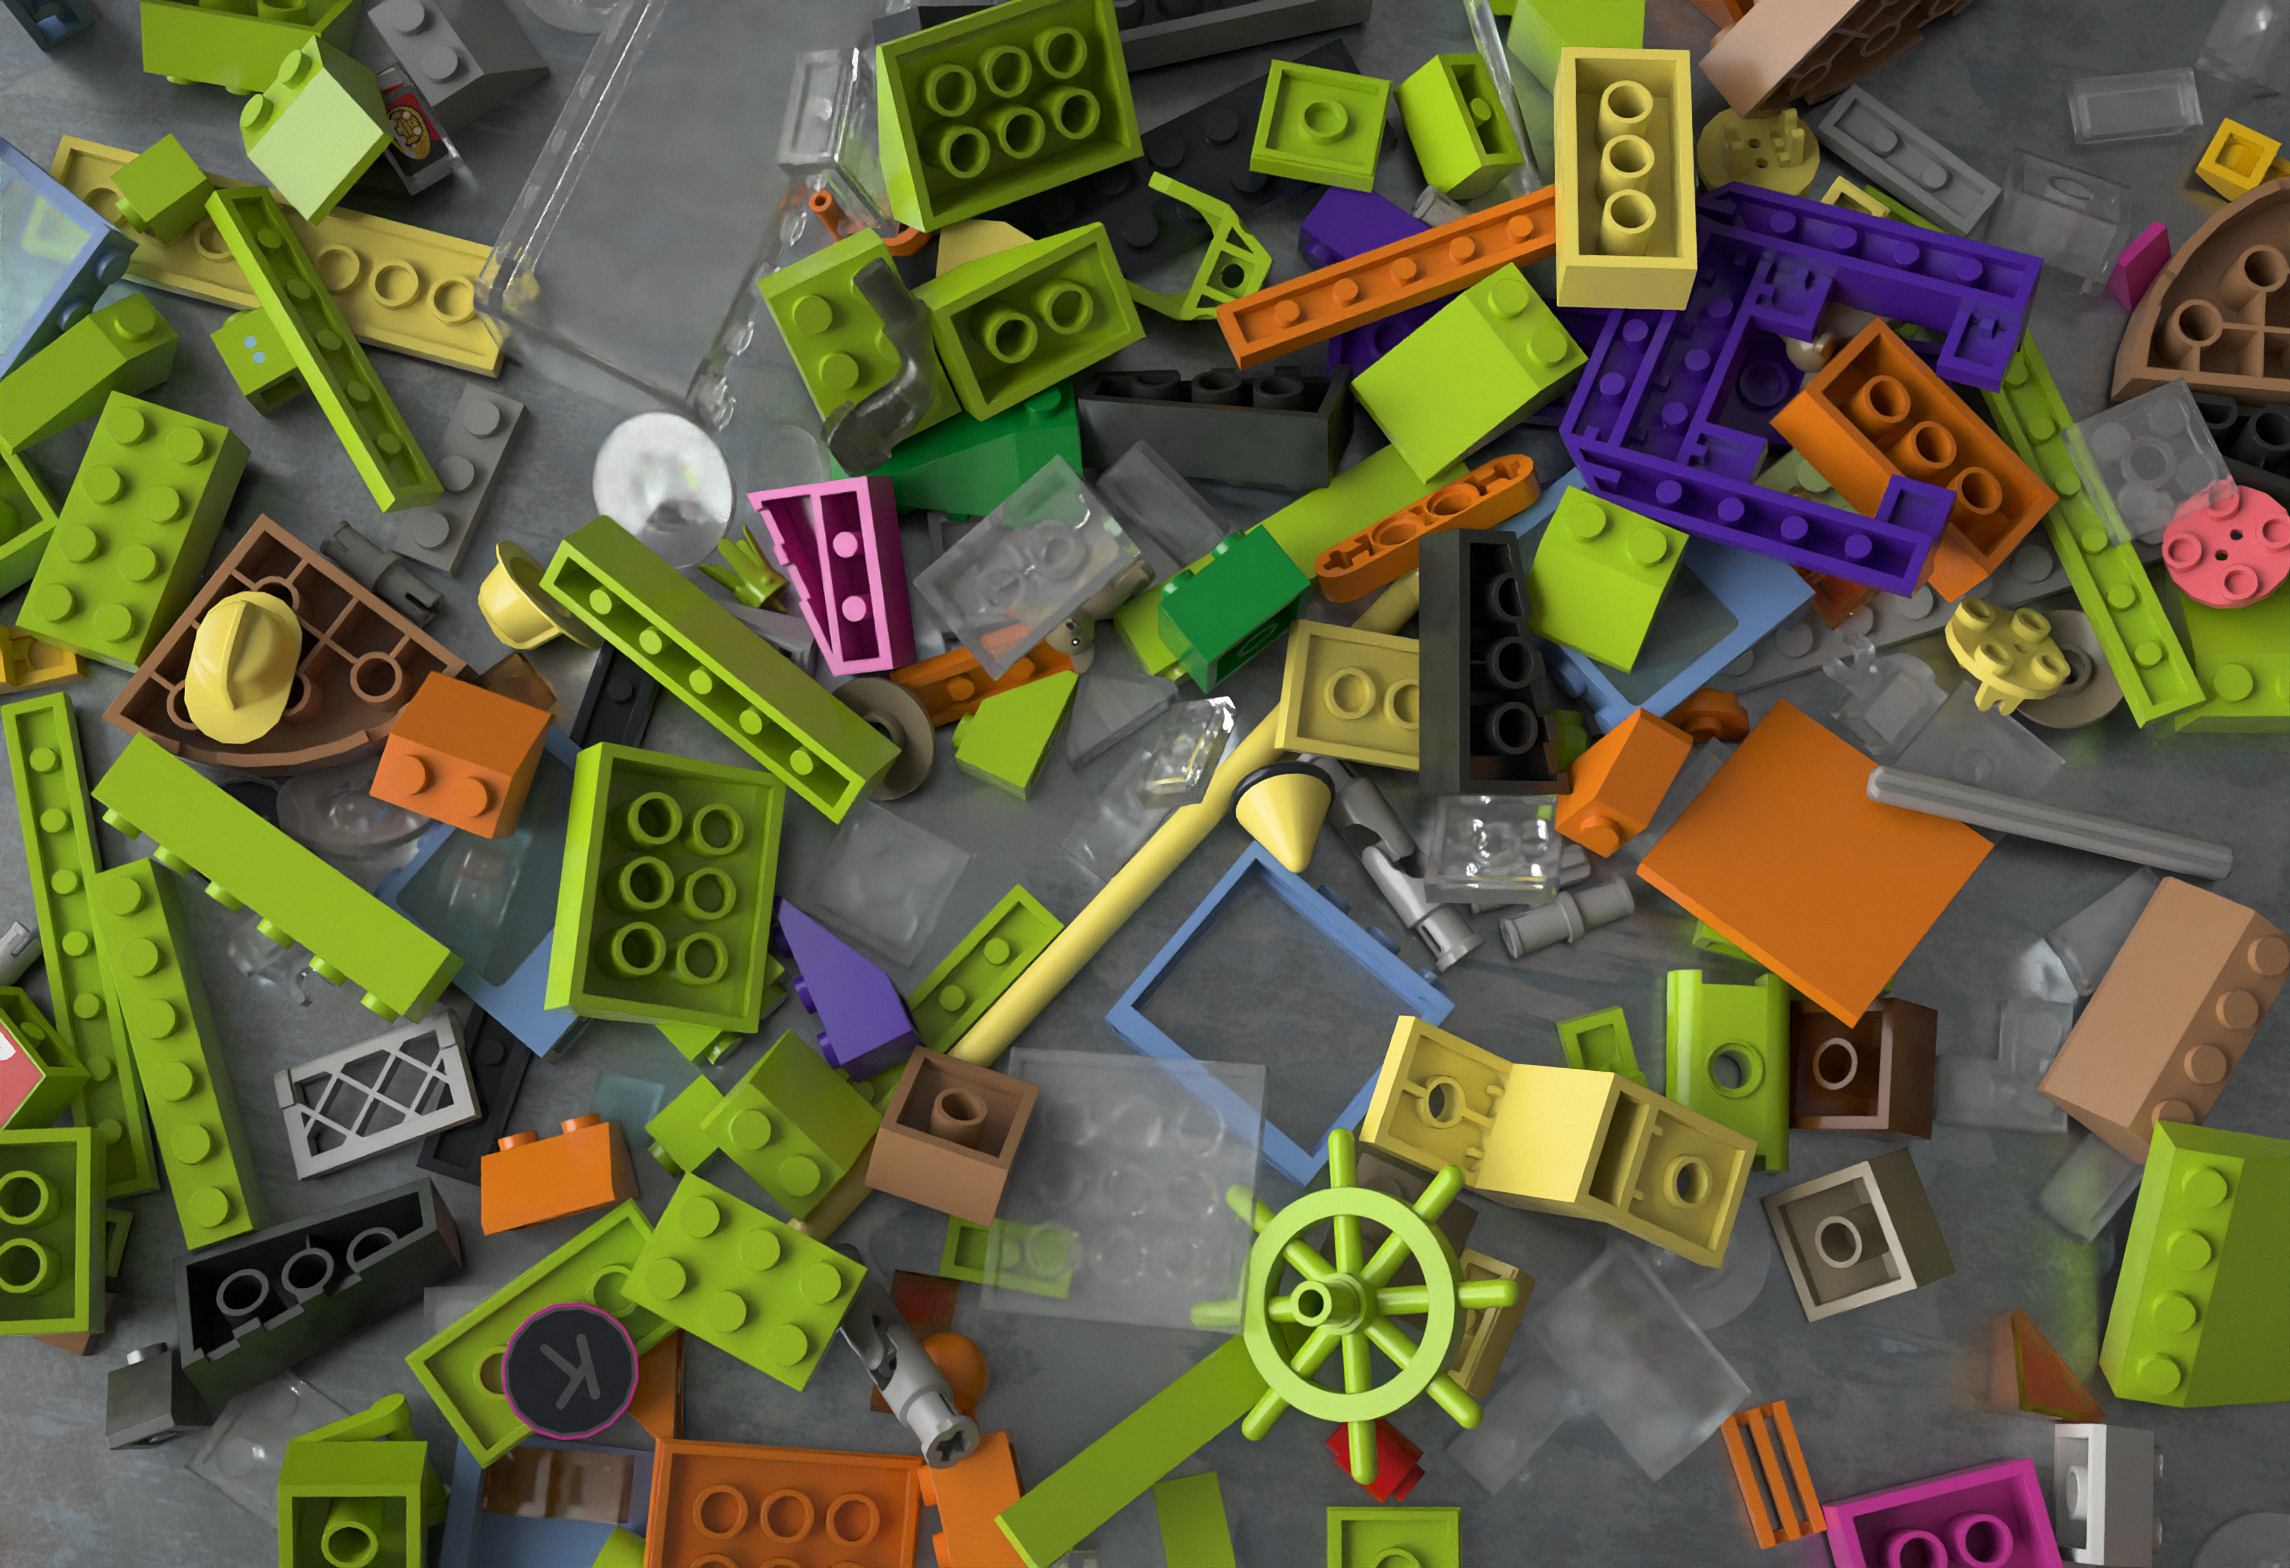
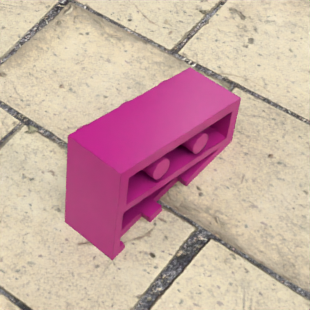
(847, 568)

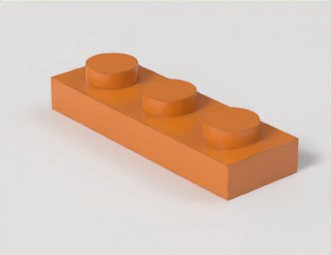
(958, 683)

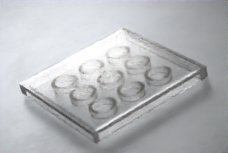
(1131, 1192)

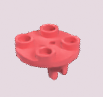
(2254, 563)

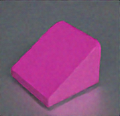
(2139, 265)

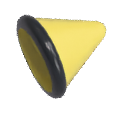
(1284, 809)

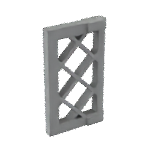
(414, 1126)

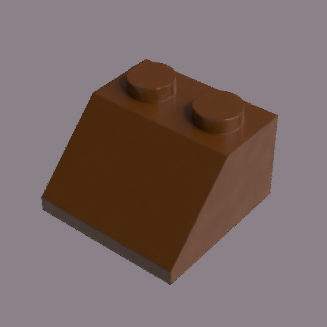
(1863, 1078)

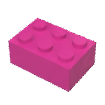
(1951, 1520)

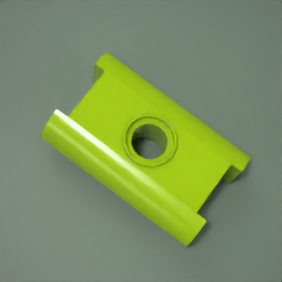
(1754, 1031)

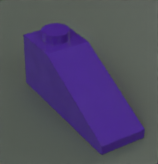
(1351, 224)

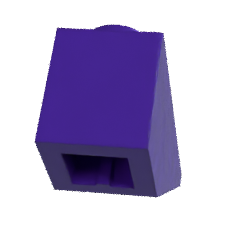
(857, 1002)

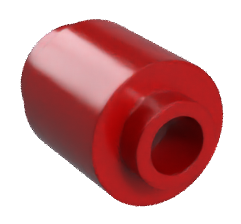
(1396, 1460)

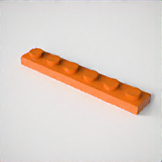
(1389, 279)

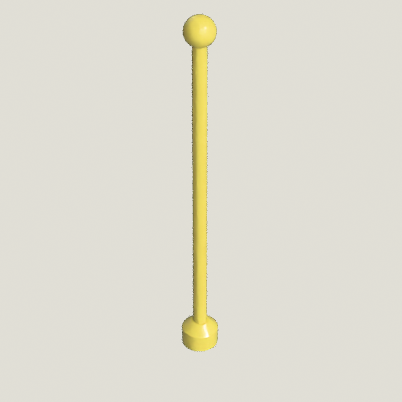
(1109, 910)

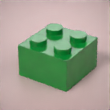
(1231, 606)

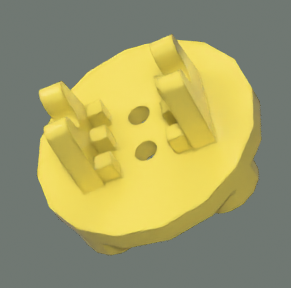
(1784, 149)
(2006, 653)

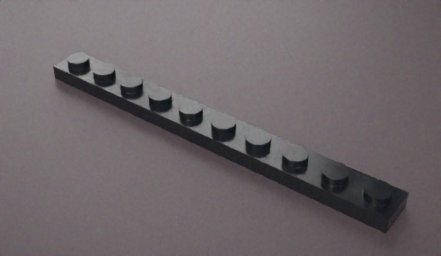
(610, 712)

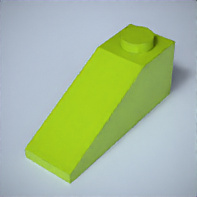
(70, 380)

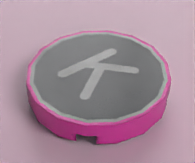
(570, 1370)

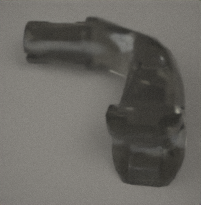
(866, 432)

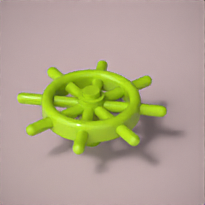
(1356, 1306)

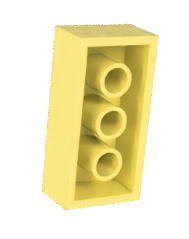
(1624, 178)

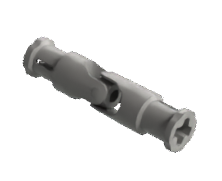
(1358, 816)
(907, 1374)

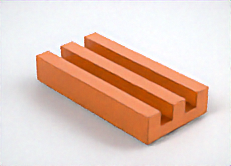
(1791, 1529)

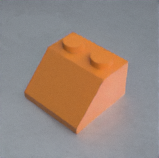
(463, 756)
(556, 1176)

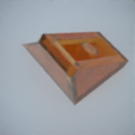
(2032, 1378)

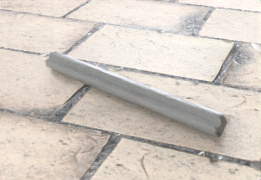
(2049, 823)

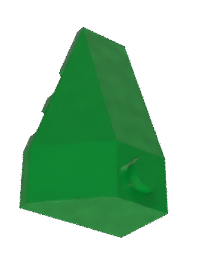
(975, 464)

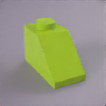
(1015, 733)

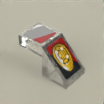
(420, 146)

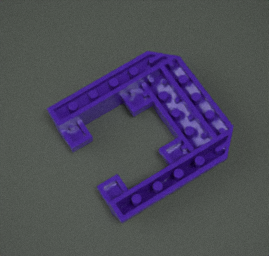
(1773, 263)

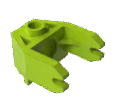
(1231, 245)

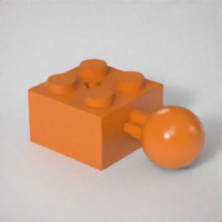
(979, 1485)

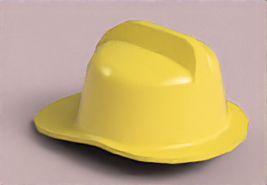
(522, 610)
(243, 667)

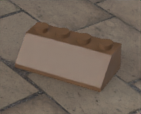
(2169, 1017)

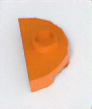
(1711, 714)

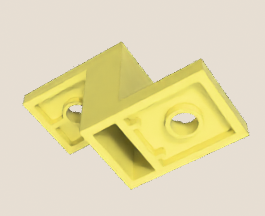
(1561, 1141)

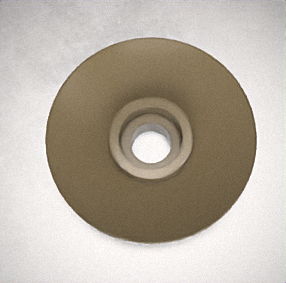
(2095, 689)
(910, 726)

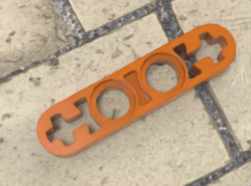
(1478, 501)

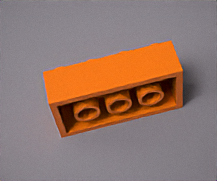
(1888, 414)

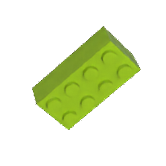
(133, 532)

